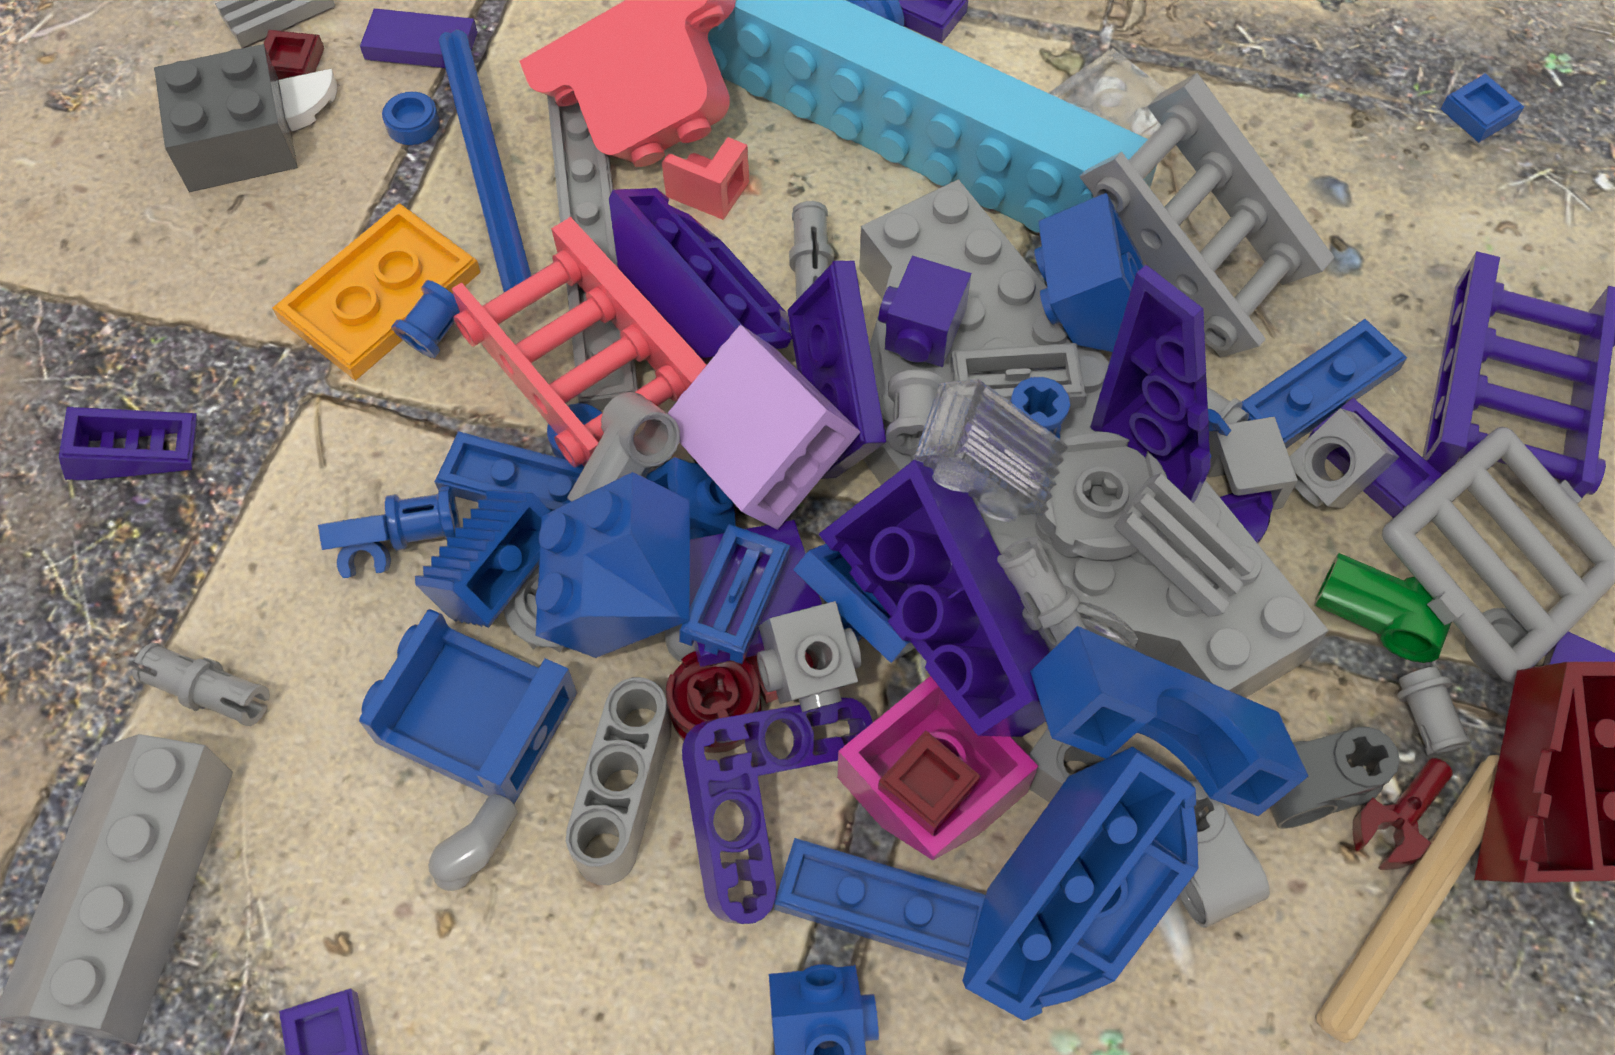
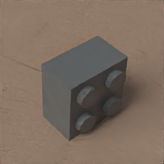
(224, 118)

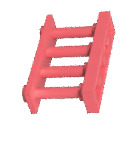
(609, 298)

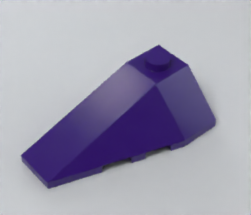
(1159, 382)

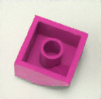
(999, 761)

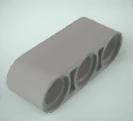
(624, 811)

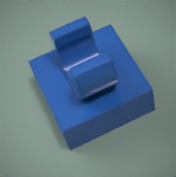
(354, 536)

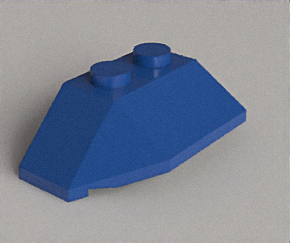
(1085, 885)

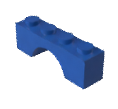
(1106, 693)

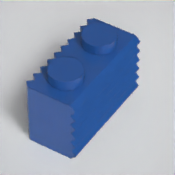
(486, 558)

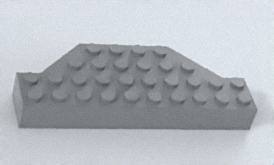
(1267, 621)

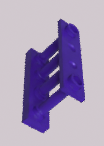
(1463, 388)

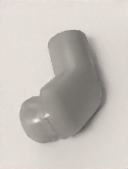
(473, 846)

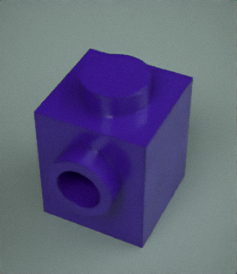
(925, 311)

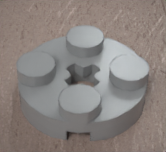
(1076, 523)

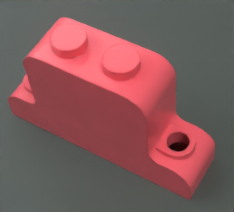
(639, 75)

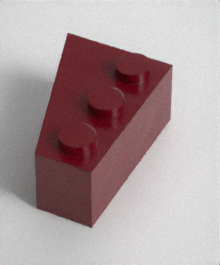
(1554, 779)

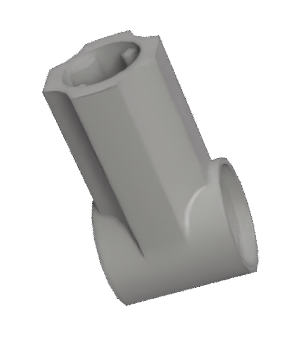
(620, 451)

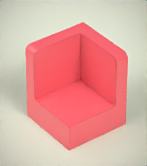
(707, 183)

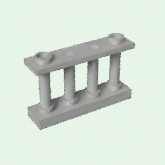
(1245, 189)

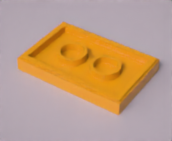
(369, 285)

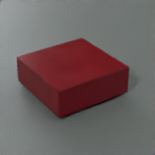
(293, 52)
(929, 782)

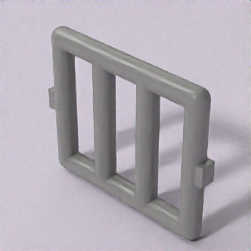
(1453, 604)

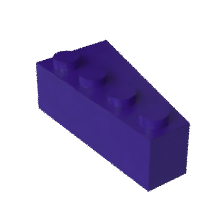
(947, 595)

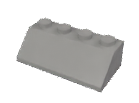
(117, 890)

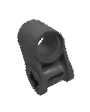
(1332, 781)

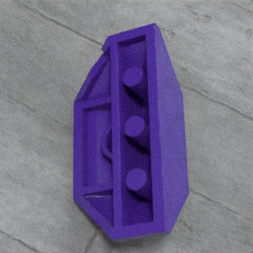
(690, 274)

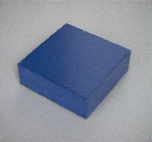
(1482, 107)

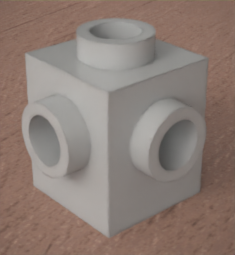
(822, 636)

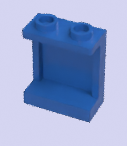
(467, 708)

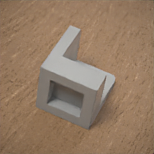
(1253, 459)

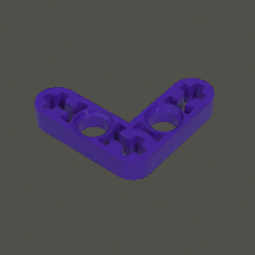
(737, 781)

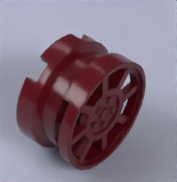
(711, 693)

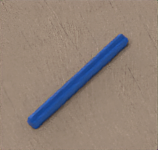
(484, 160)

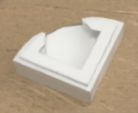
(306, 96)

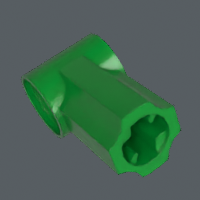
(1384, 606)

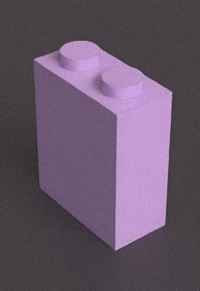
(760, 428)

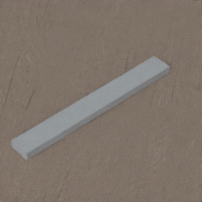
(584, 194)

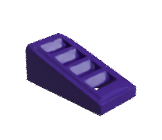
(104, 462)

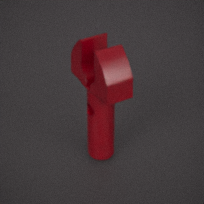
(1403, 816)

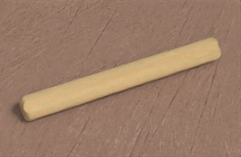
(1410, 910)

